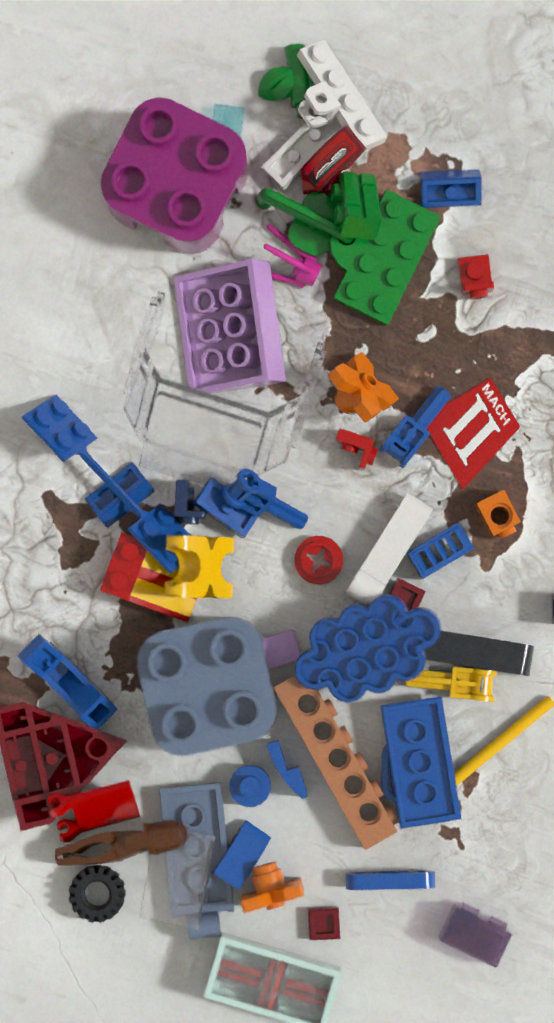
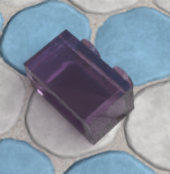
(475, 935)

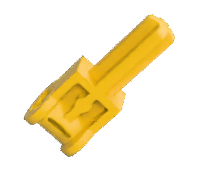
(461, 683)

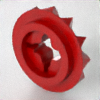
(304, 564)

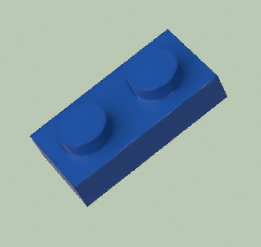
(213, 503)

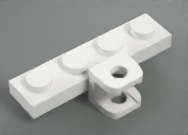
(336, 96)
(290, 158)

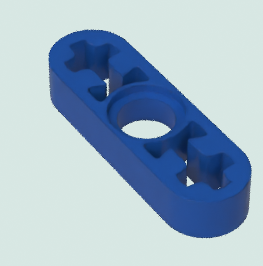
(390, 880)

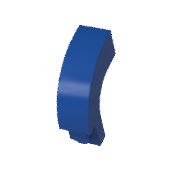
(68, 681)

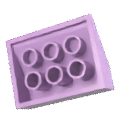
(230, 327)

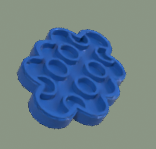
(368, 648)

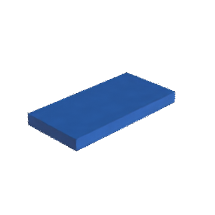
(420, 762)

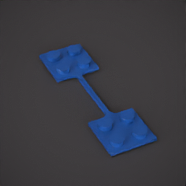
(69, 437)

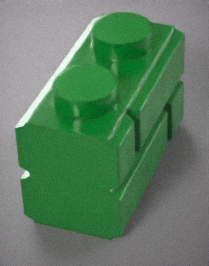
(357, 205)

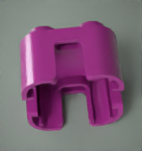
(174, 174)

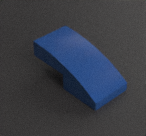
(292, 775)
(242, 855)

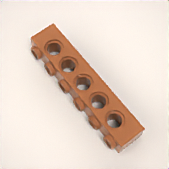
(368, 831)

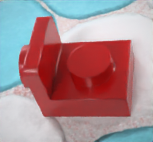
(475, 276)
(352, 442)

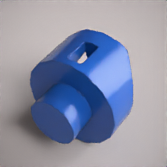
(250, 786)

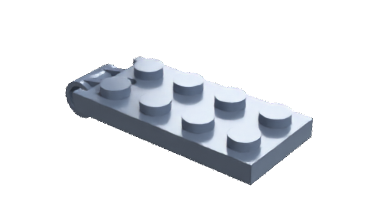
(202, 811)

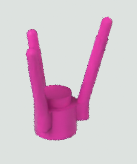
(305, 269)

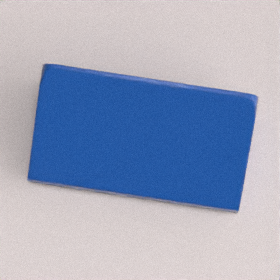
(450, 188)
(108, 505)

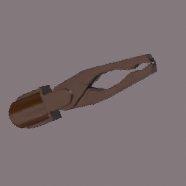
(155, 838)

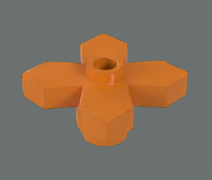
(360, 390)
(270, 889)

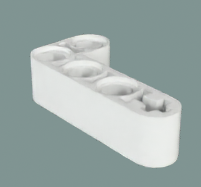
(389, 550)

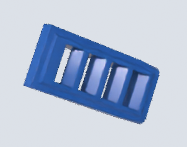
(418, 562)

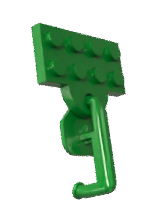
(374, 269)

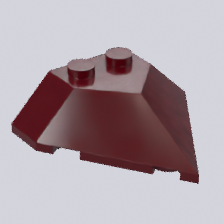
(48, 757)

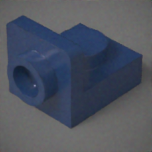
(183, 498)

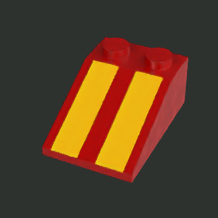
(141, 580)

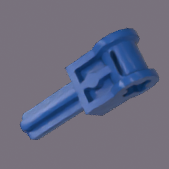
(412, 431)
(260, 496)

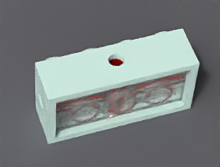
(272, 981)

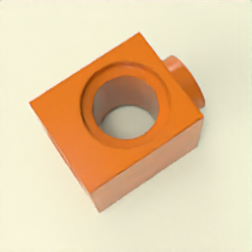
(498, 500)

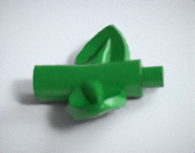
(286, 82)

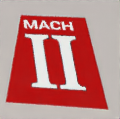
(473, 430)

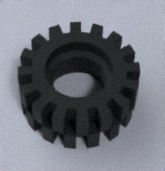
(84, 907)

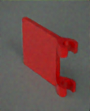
(94, 809)

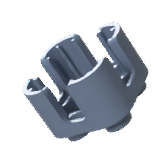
(207, 686)

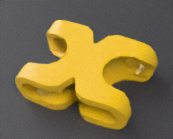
(199, 566)

